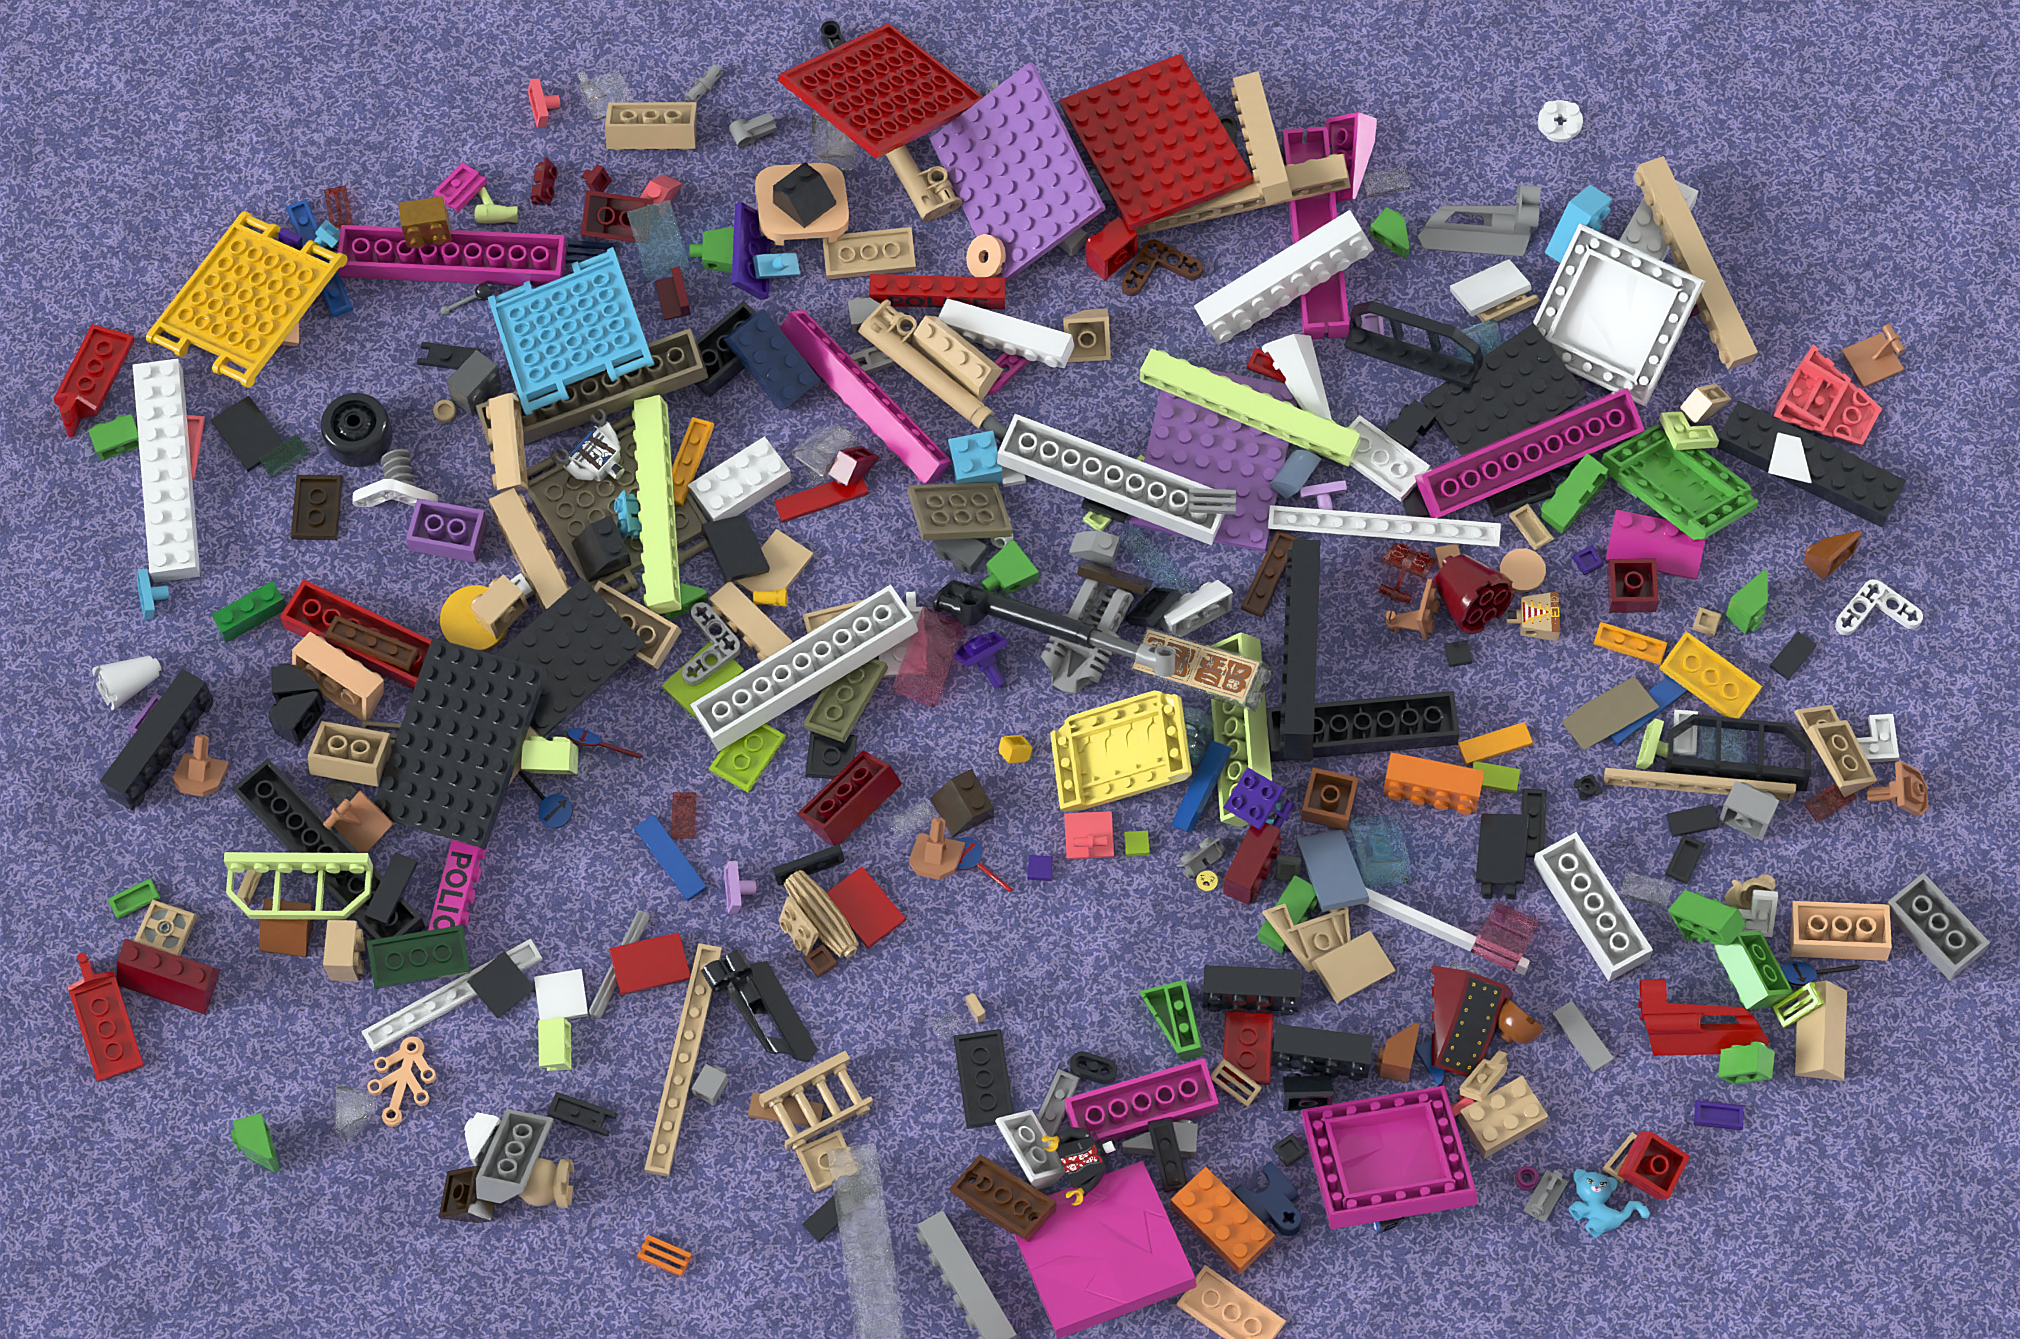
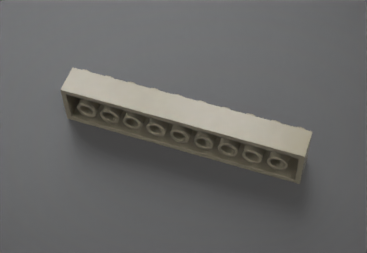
(676, 366)

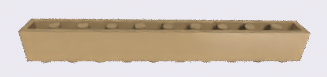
(1305, 180)
(1694, 257)

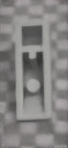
(1186, 1135)

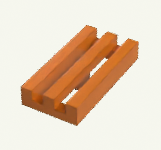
(645, 1247)

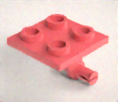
(1089, 835)

